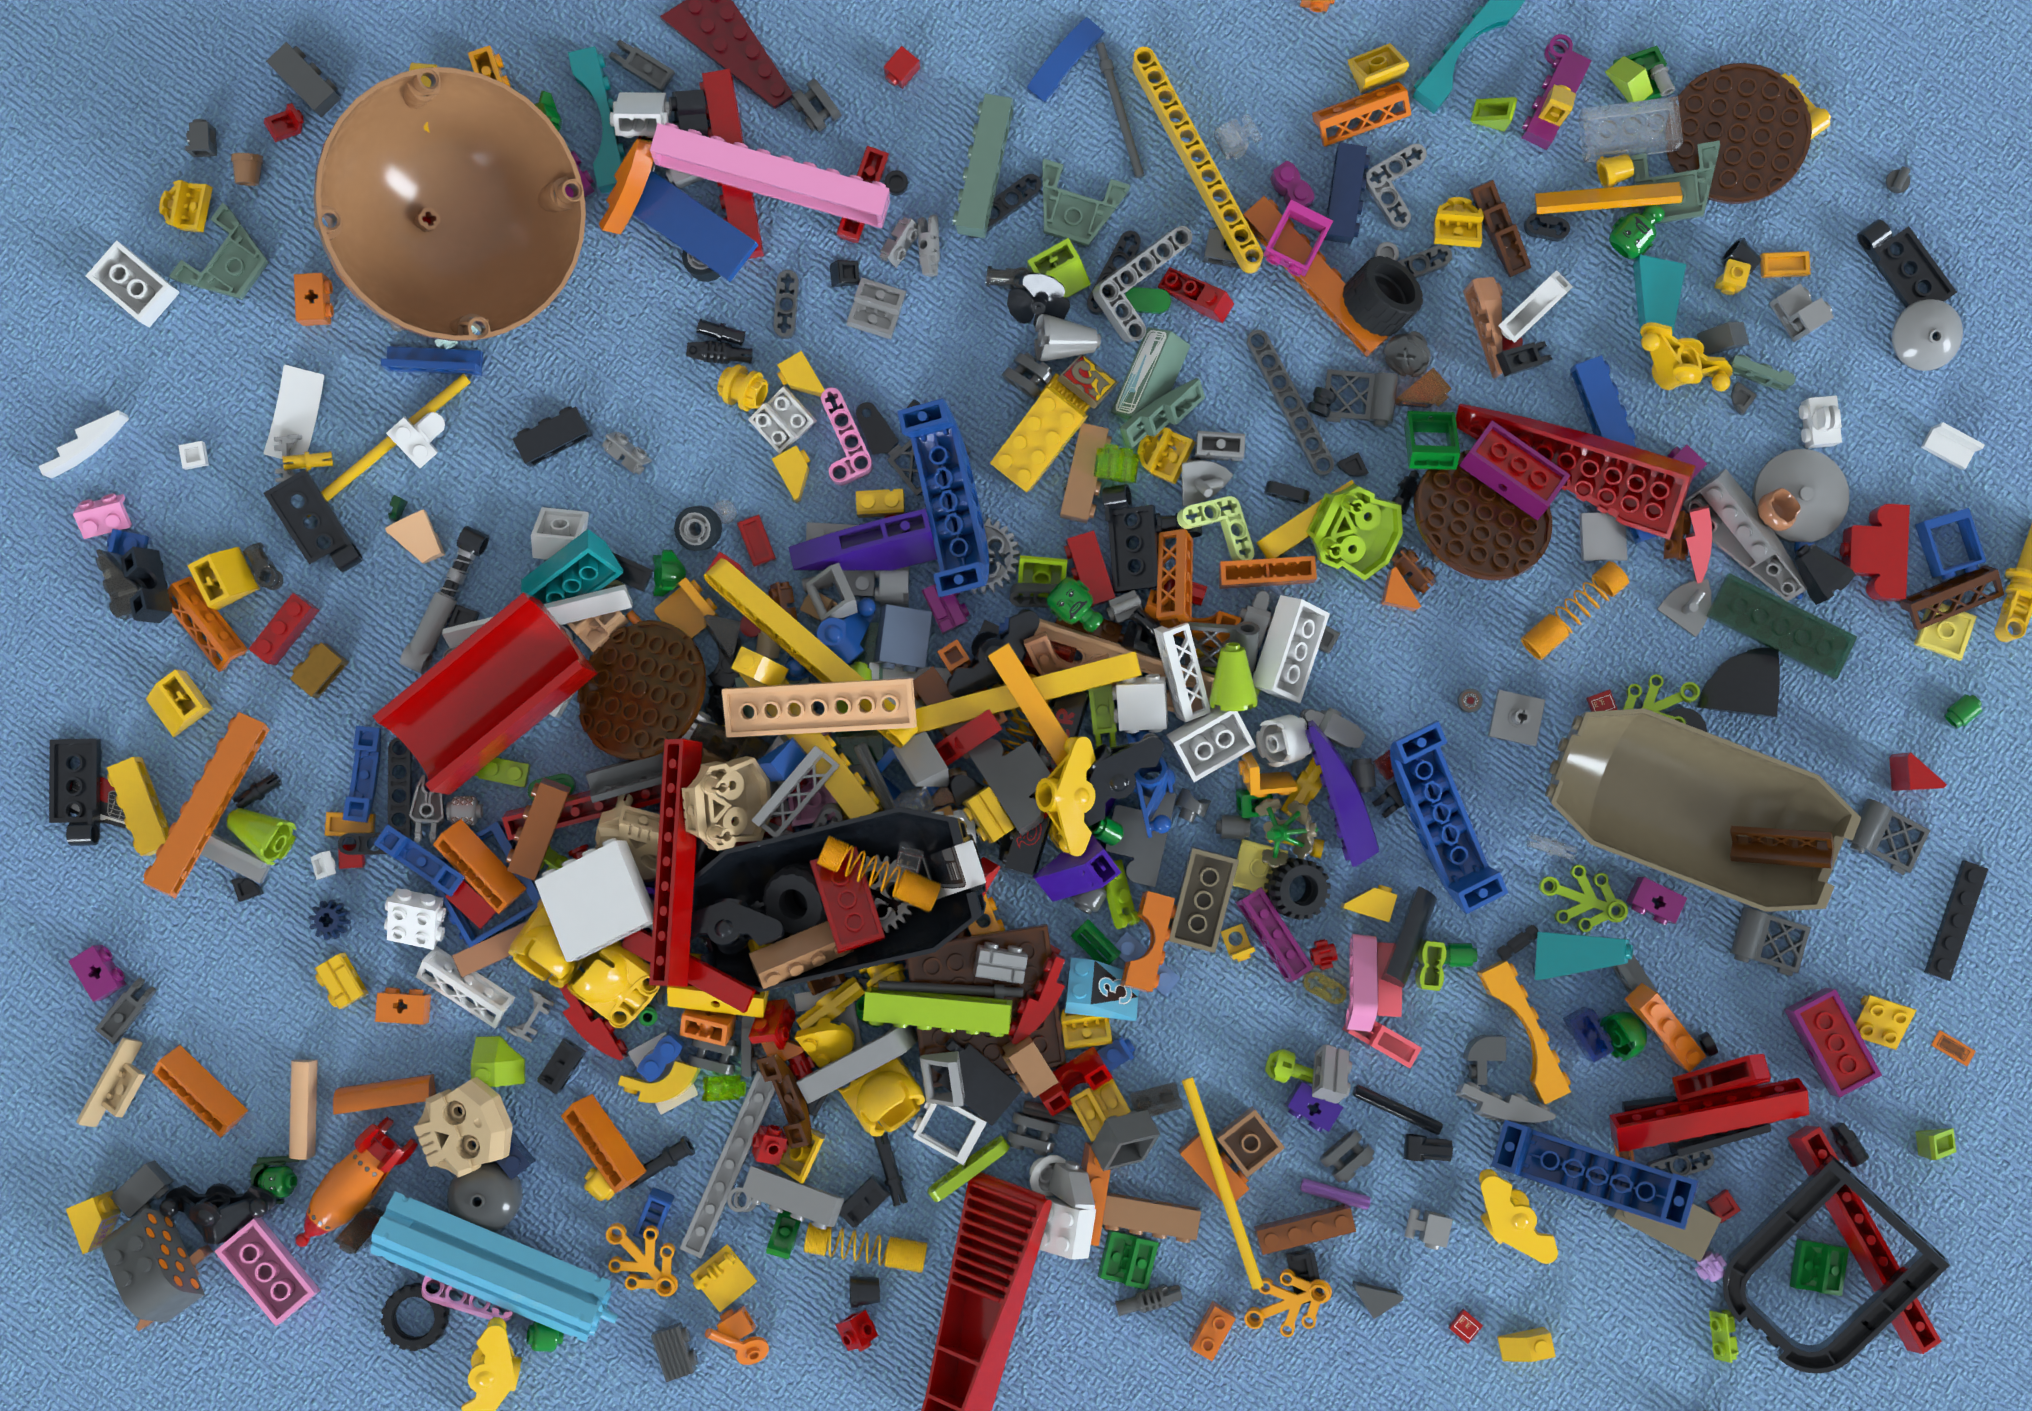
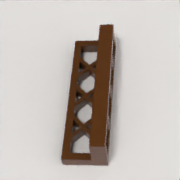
(1946, 590)
(1782, 849)

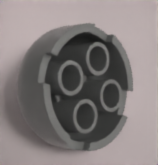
(497, 1192)

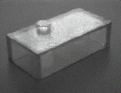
(1631, 128)

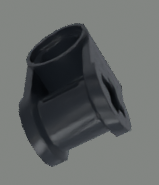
(715, 705)

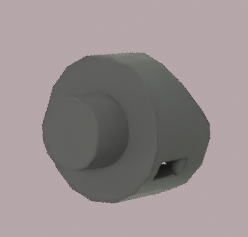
(1191, 806)

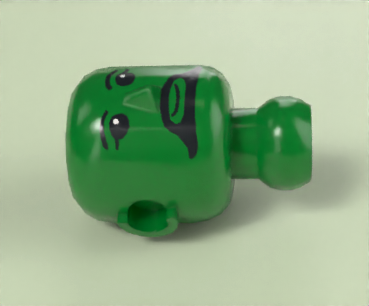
(1636, 231)
(1072, 603)

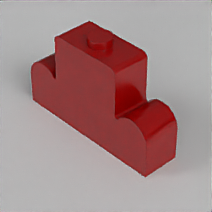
(1880, 551)
(1723, 1077)

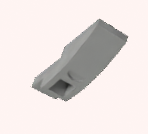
(1513, 1108)

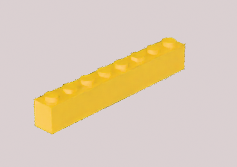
(843, 784)

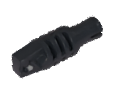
(717, 352)

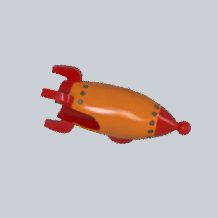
(353, 1181)

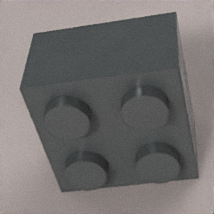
(1125, 1140)

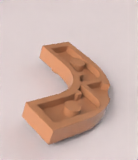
(1045, 657)

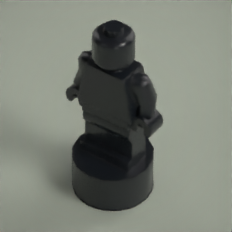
(1407, 490)

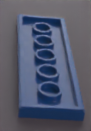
(693, 227)

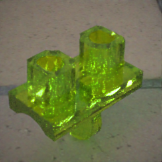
(723, 1087)

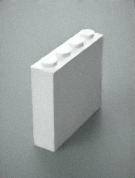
(595, 899)

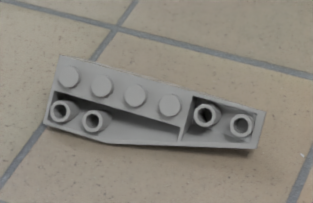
(1745, 536)

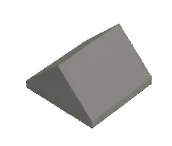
(923, 762)

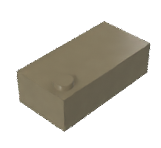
(1203, 899)
(1691, 1241)

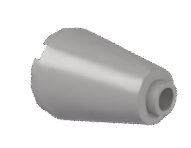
(1063, 338)

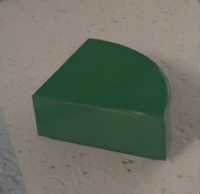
(398, 507)

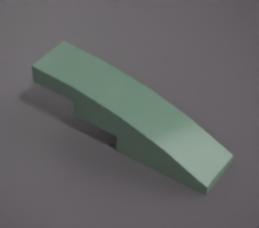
(1164, 410)

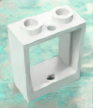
(969, 1142)

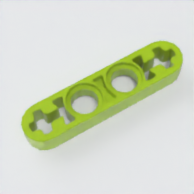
(974, 1164)

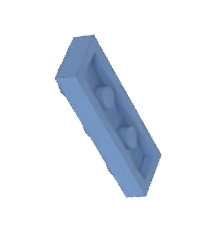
(1132, 950)

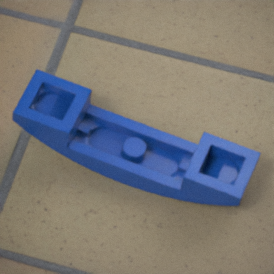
(1064, 57)
(364, 774)
(419, 860)

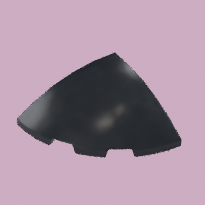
(1745, 684)

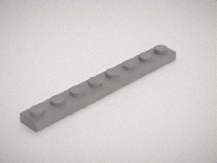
(728, 1166)

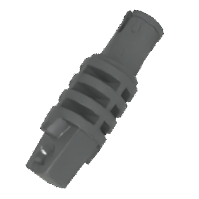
(1150, 1300)

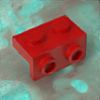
(774, 1025)

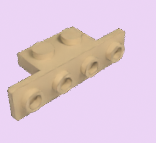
(115, 1086)

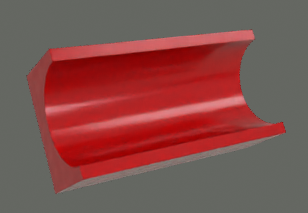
(486, 693)

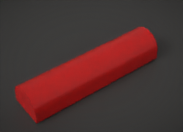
(869, 170)

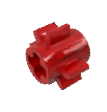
(1323, 954)
(801, 1065)

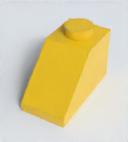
(1557, 105)
(799, 375)
(793, 470)
(759, 668)
(1526, 1345)

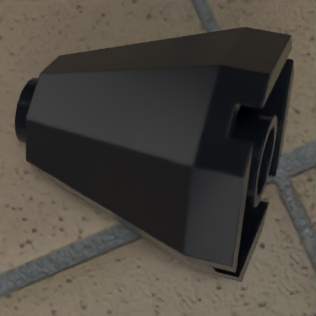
(1822, 572)

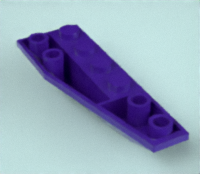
(871, 546)
(1345, 798)

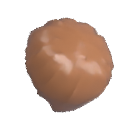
(1778, 509)

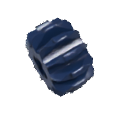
(325, 927)

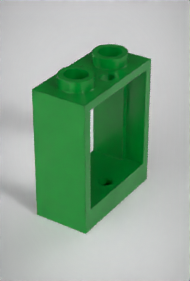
(1432, 456)

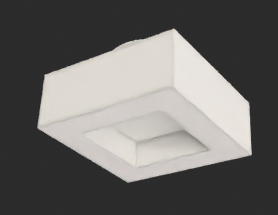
(193, 455)
(323, 865)

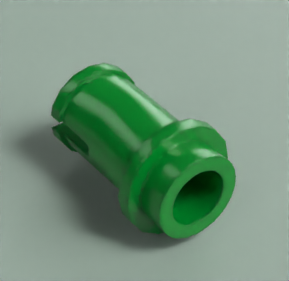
(648, 1021)

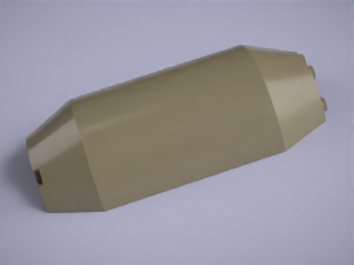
(1674, 793)

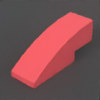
(1700, 541)
(1388, 994)
(1388, 1043)

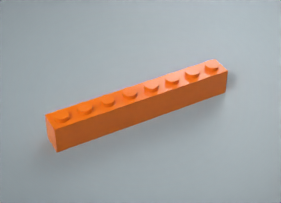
(1320, 280)
(206, 805)

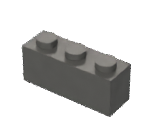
(304, 78)

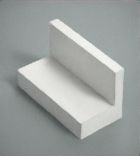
(1951, 445)

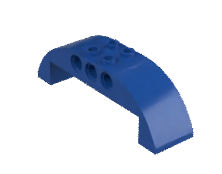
(948, 497)
(1442, 819)
(1595, 1175)

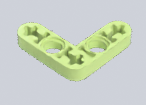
(1226, 520)

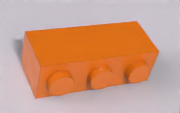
(1196, 1157)

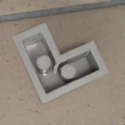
(1799, 313)

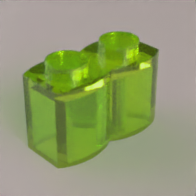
(1116, 464)

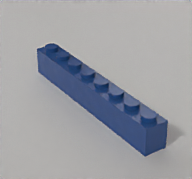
(1604, 410)

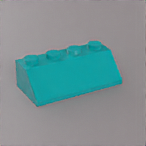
(575, 570)

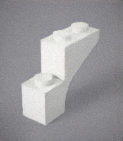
(1535, 306)

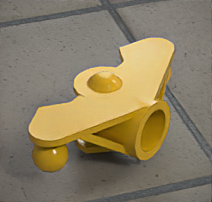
(1682, 359)
(1068, 795)
(1512, 1220)
(493, 1368)

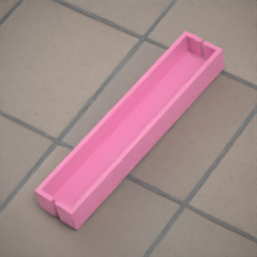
(770, 175)

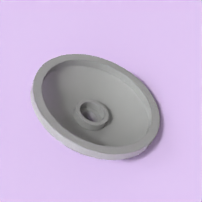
(1914, 332)

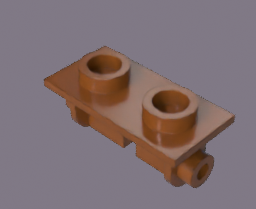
(1677, 546)
(1421, 575)
(783, 595)

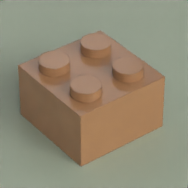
(1032, 1069)
(1249, 1141)

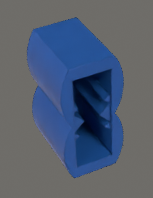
(657, 1059)

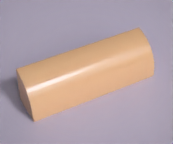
(303, 1109)

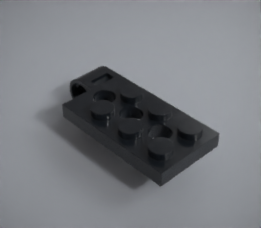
(1876, 243)
(1118, 508)
(342, 548)
(85, 827)

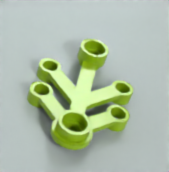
(1664, 703)
(1587, 899)

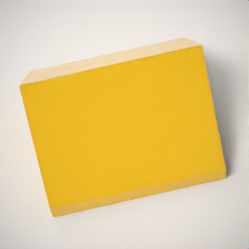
(1377, 67)
(799, 1161)

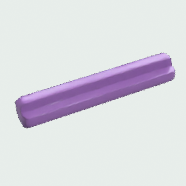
(1335, 1194)

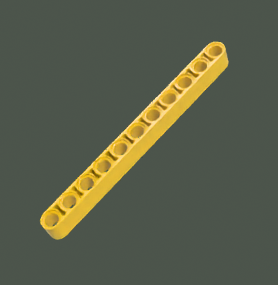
(1201, 169)
(791, 636)
(1049, 685)

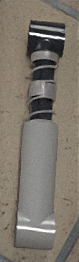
(419, 652)

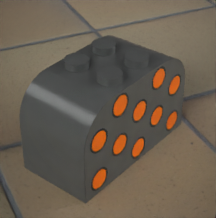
(151, 1267)

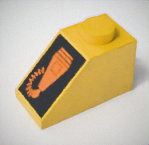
(1373, 903)

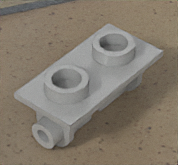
(906, 233)
(619, 445)

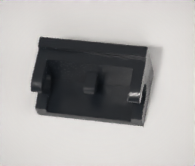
(1137, 639)
(561, 1066)
(863, 1201)
(1304, 1266)

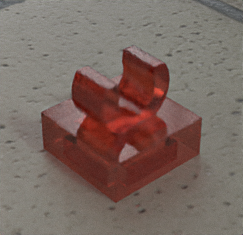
(1384, 765)

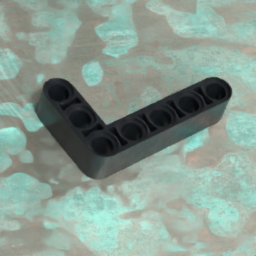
(393, 807)

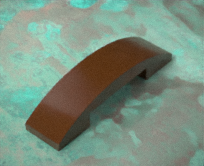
(791, 1099)

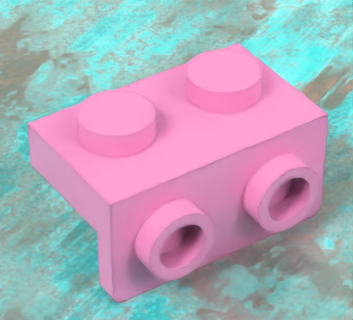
(101, 516)

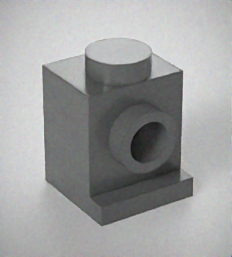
(201, 139)

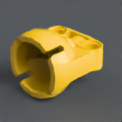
(539, 950)
(614, 983)
(885, 1096)

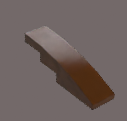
(1500, 228)

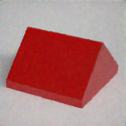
(1911, 774)

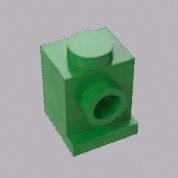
(1244, 804)

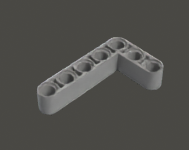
(1135, 275)
(857, 1063)

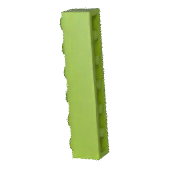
(938, 1011)

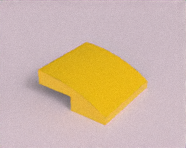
(1098, 1105)

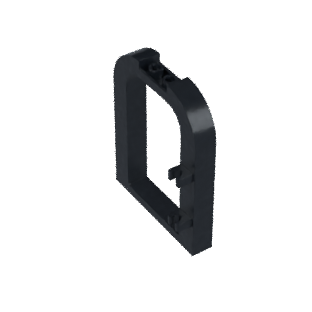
(1864, 1322)

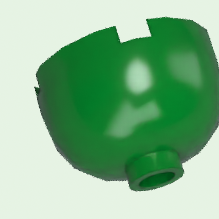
(1626, 1032)

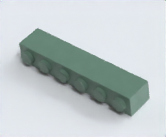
(984, 165)

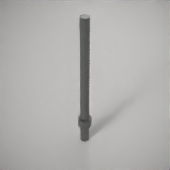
(1106, 68)
(998, 991)

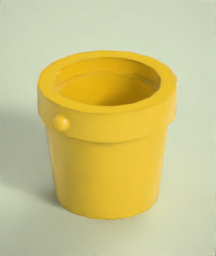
(1614, 169)

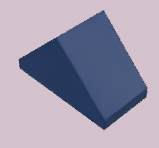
(782, 760)

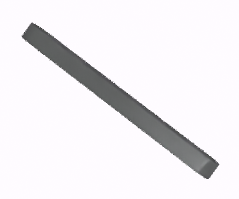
(1290, 391)

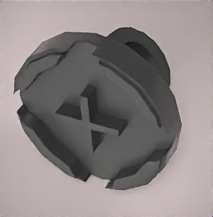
(1408, 354)

